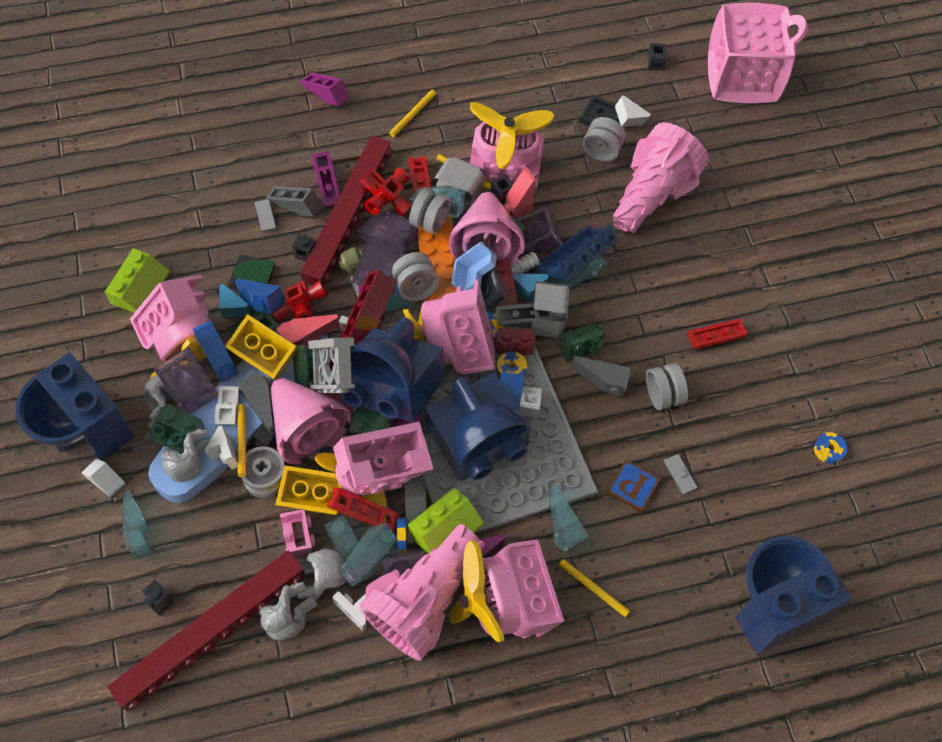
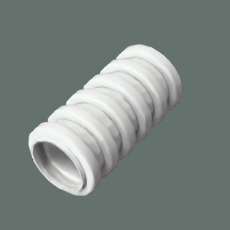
(525, 263)

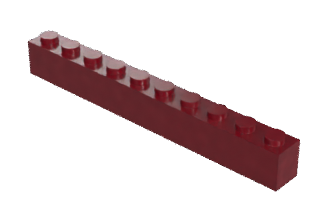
(345, 213)
(205, 632)

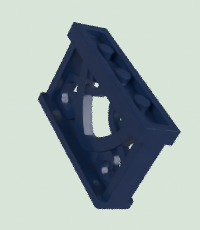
(577, 252)

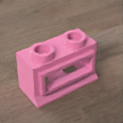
(294, 517)

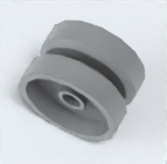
(604, 139)
(429, 210)
(415, 276)
(666, 386)
(263, 472)

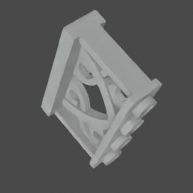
(339, 351)

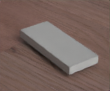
(265, 215)
(680, 474)

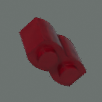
(515, 340)

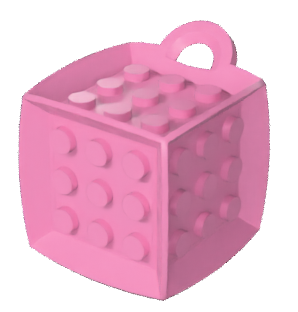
(752, 52)

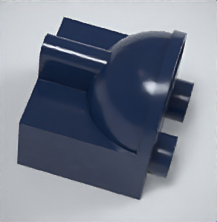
(394, 372)
(68, 406)
(477, 427)
(789, 591)

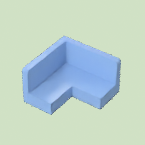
(472, 266)

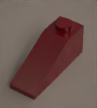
(507, 281)

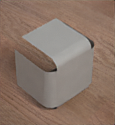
(462, 176)
(552, 298)

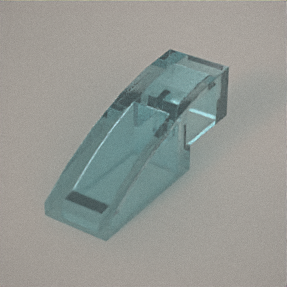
(134, 527)

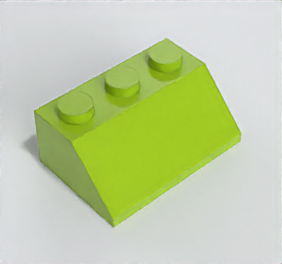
(135, 280)
(442, 518)

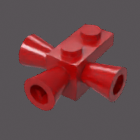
(386, 191)
(300, 300)

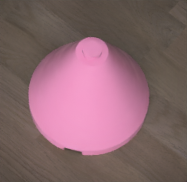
(491, 224)
(305, 420)

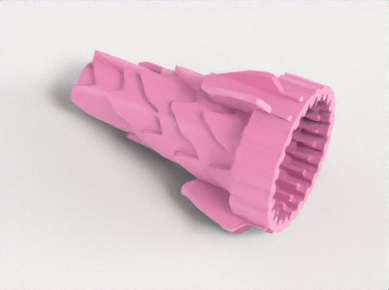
(663, 165)
(412, 606)

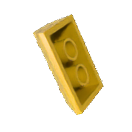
(261, 348)
(307, 490)

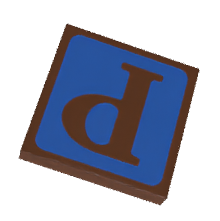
(633, 486)

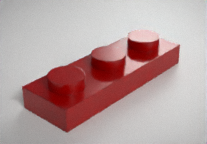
(717, 334)

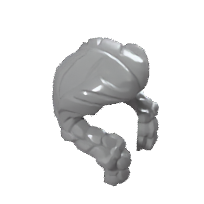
(156, 397)
(188, 464)
(326, 569)
(278, 620)

